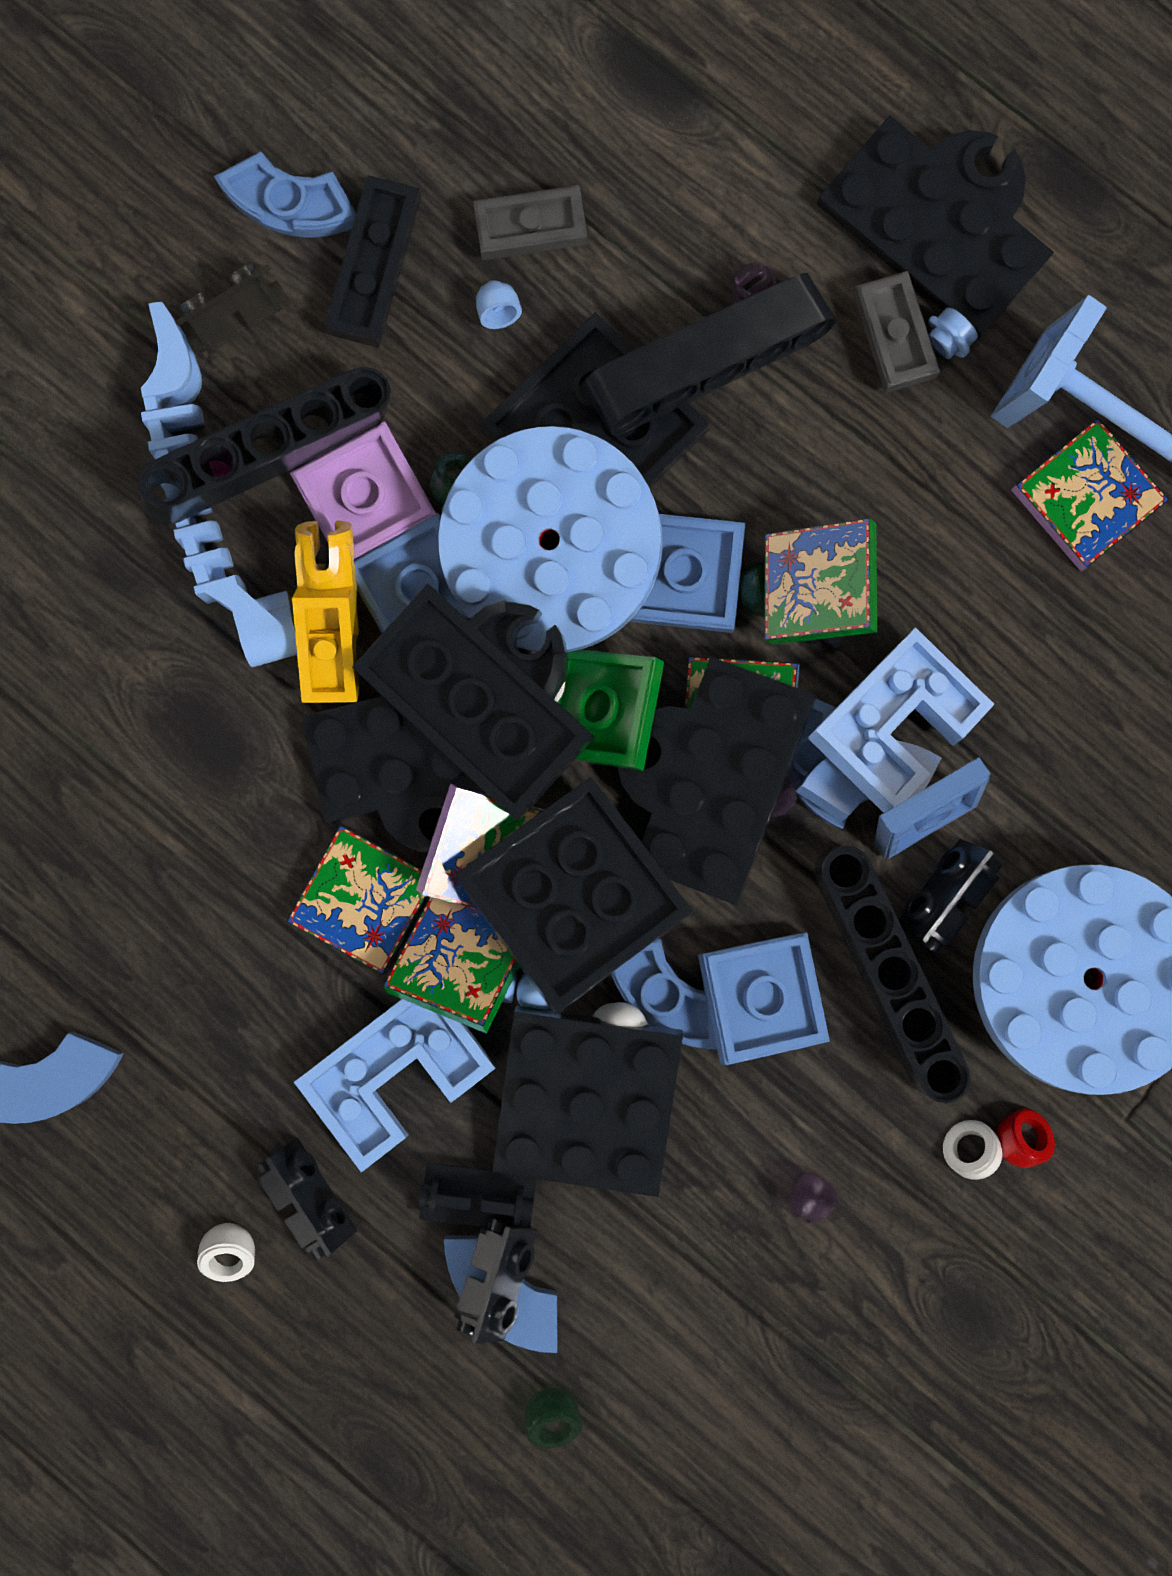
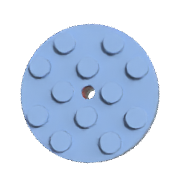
(542, 488)
(1033, 986)

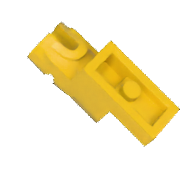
(326, 615)

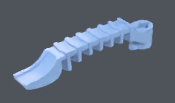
(262, 623)

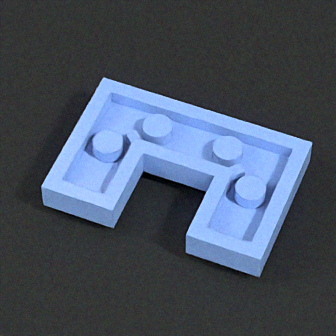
(860, 727)
(346, 1081)

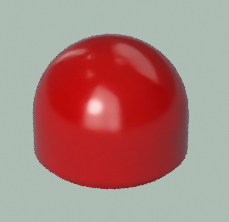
(1013, 1145)

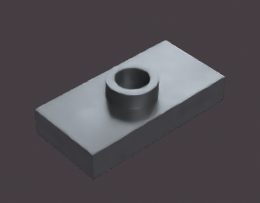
(530, 222)
(896, 332)

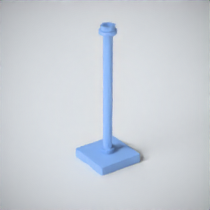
(1053, 367)

